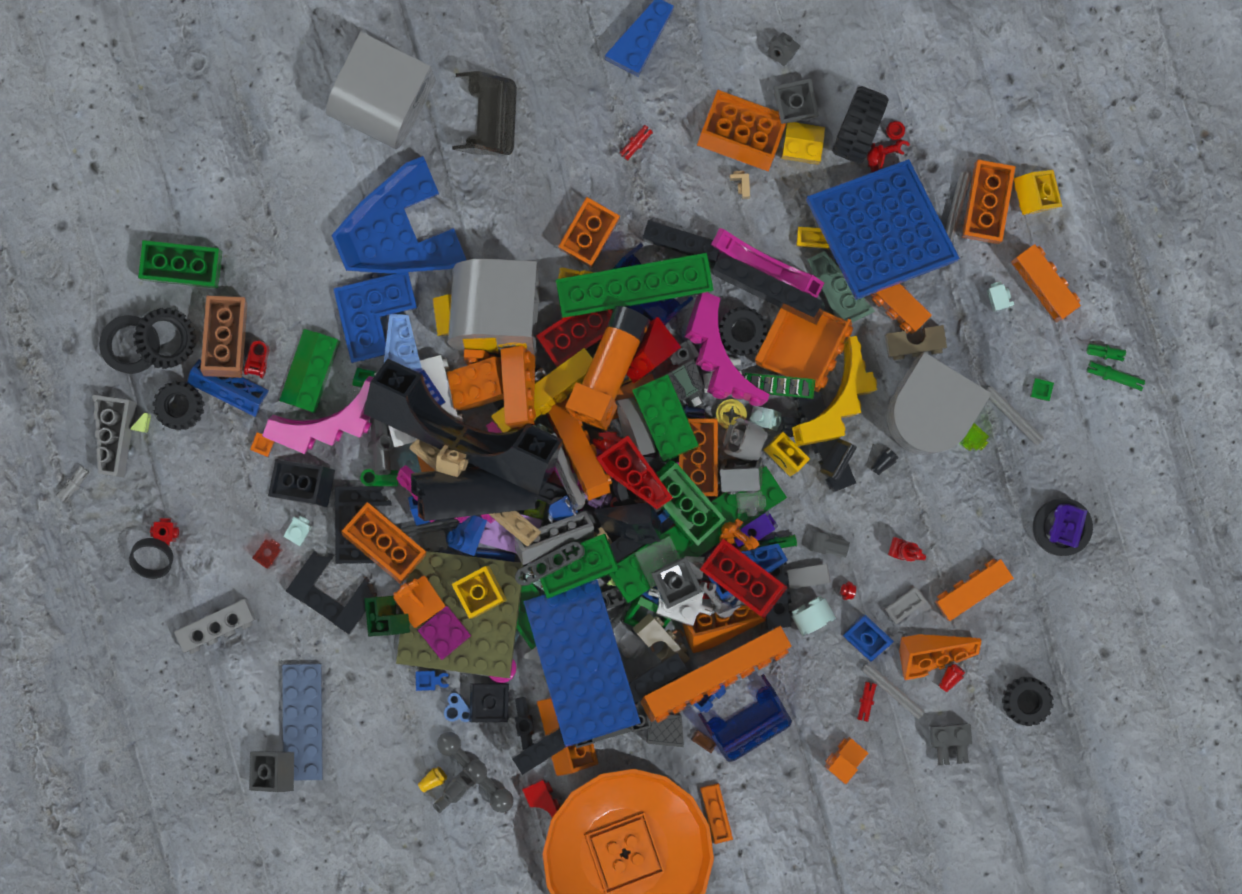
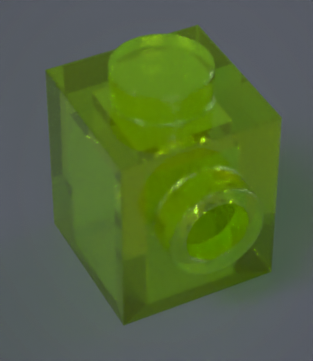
(975, 439)

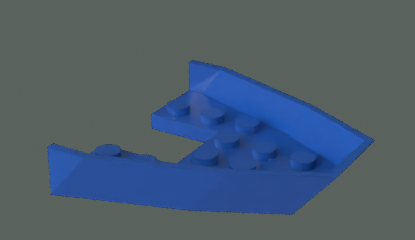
(380, 236)

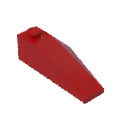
(631, 470)

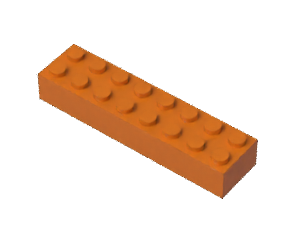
(719, 672)

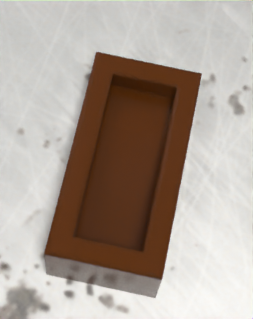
(703, 741)

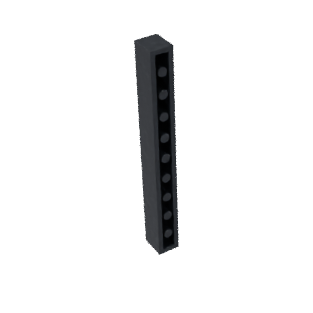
(640, 687)

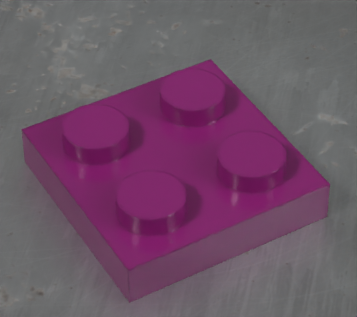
(444, 632)

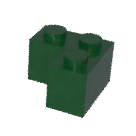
(383, 619)

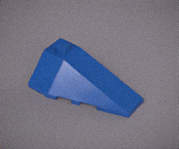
(767, 557)

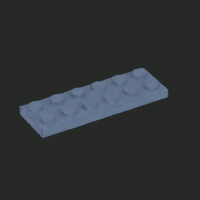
(303, 719)

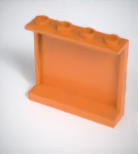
(802, 348)

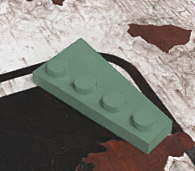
(837, 290)

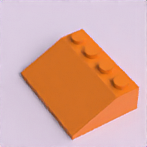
(742, 130)

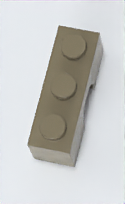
(933, 340)
(651, 631)

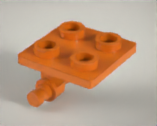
(418, 600)

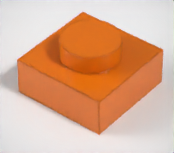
(262, 445)

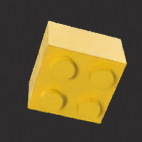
(479, 592)

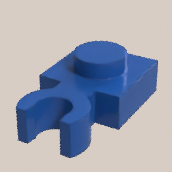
(427, 680)

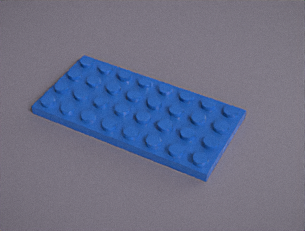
(582, 663)

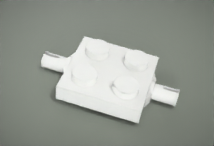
(684, 611)

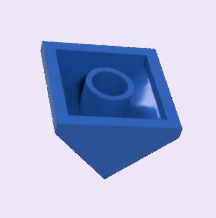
(868, 638)

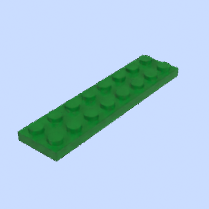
(634, 285)

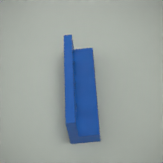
(227, 392)

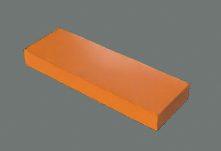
(716, 813)

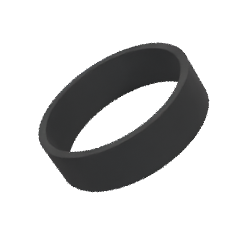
(147, 573)

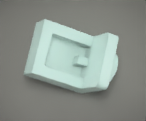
(766, 418)

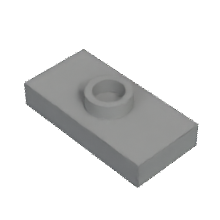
(905, 605)

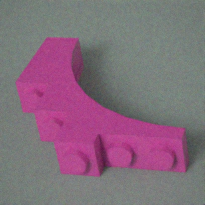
(712, 356)
(303, 434)

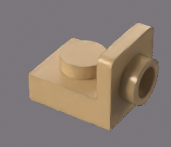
(744, 186)

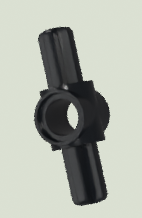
(522, 714)

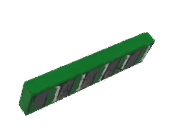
(783, 385)

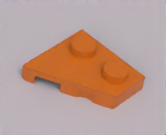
(474, 356)

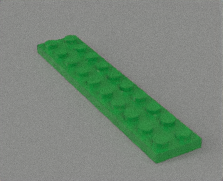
(630, 577)

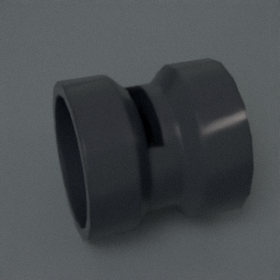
(788, 424)

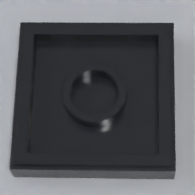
(489, 702)

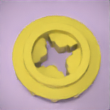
(724, 407)

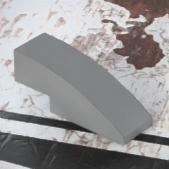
(634, 425)

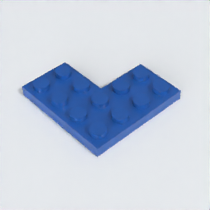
(364, 304)

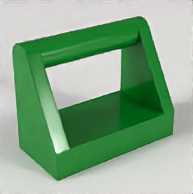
(640, 601)

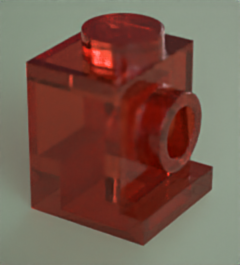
(268, 561)

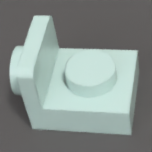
(298, 530)

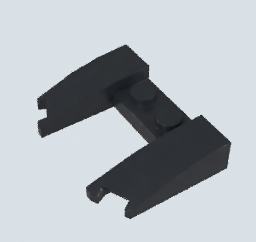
(345, 501)
(304, 590)

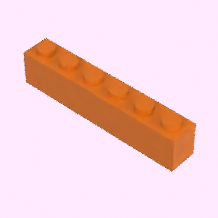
(579, 451)

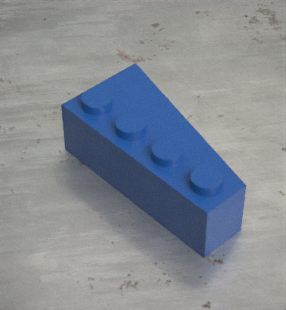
(640, 39)

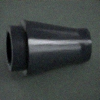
(884, 461)

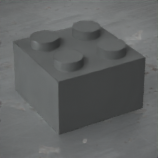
(271, 771)

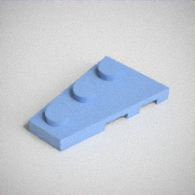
(401, 343)

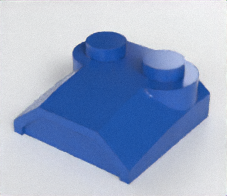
(467, 535)

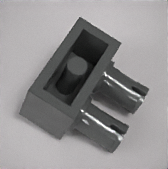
(951, 734)

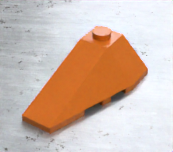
(927, 652)

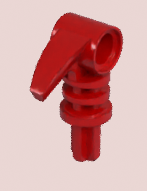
(905, 550)

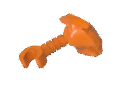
(732, 530)

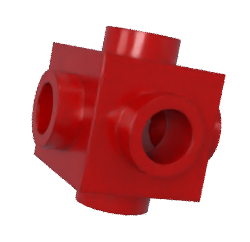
(171, 528)

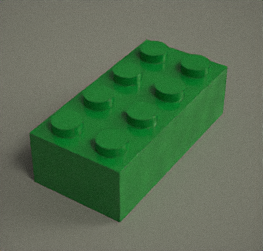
(180, 264)
(666, 418)
(689, 507)

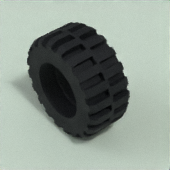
(860, 124)

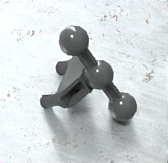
(474, 773)

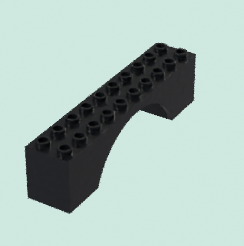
(404, 402)

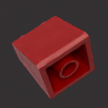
(654, 349)

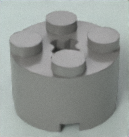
(744, 440)

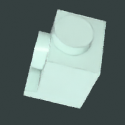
(999, 296)

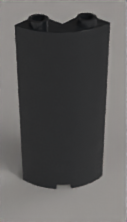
(467, 495)

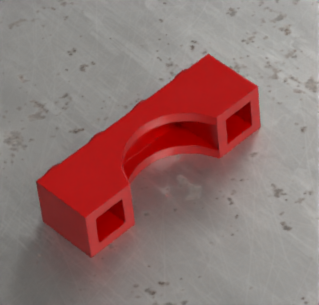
(539, 796)

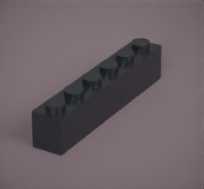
(769, 288)
(809, 410)

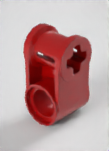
(257, 361)

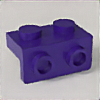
(1068, 525)

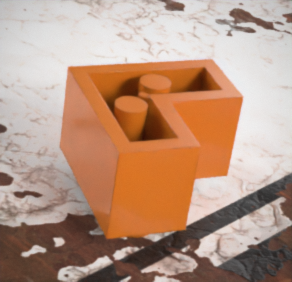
(846, 760)

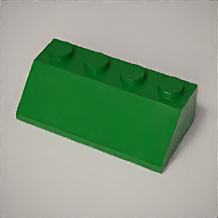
(309, 370)

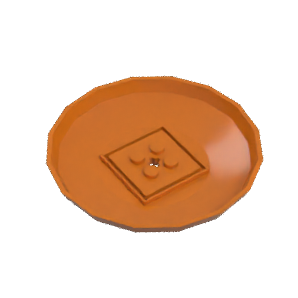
(634, 812)

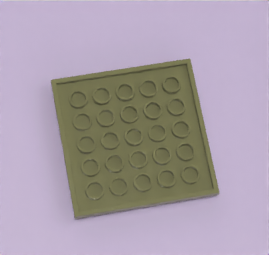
(493, 632)

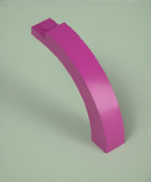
(739, 250)

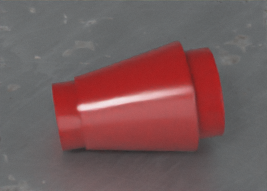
(951, 677)

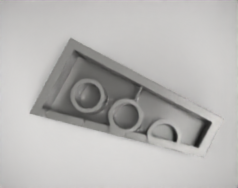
(113, 433)

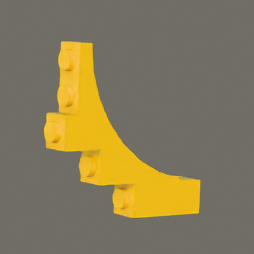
(845, 404)

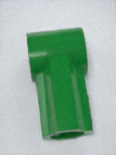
(381, 480)

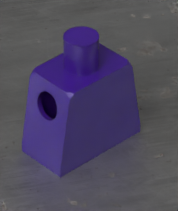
(763, 525)

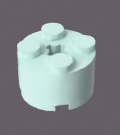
(813, 616)

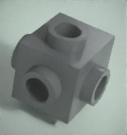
(782, 48)

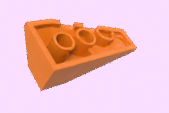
(714, 630)

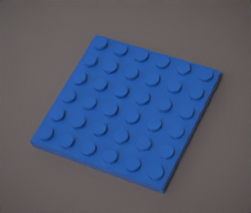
(882, 229)

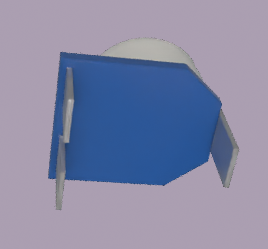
(560, 509)

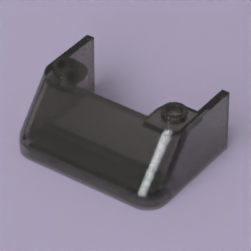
(495, 114)

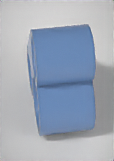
(461, 707)

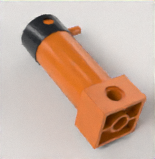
(595, 397)

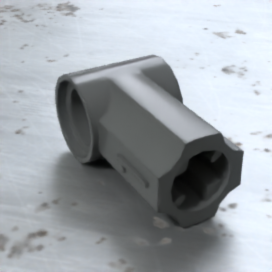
(825, 544)

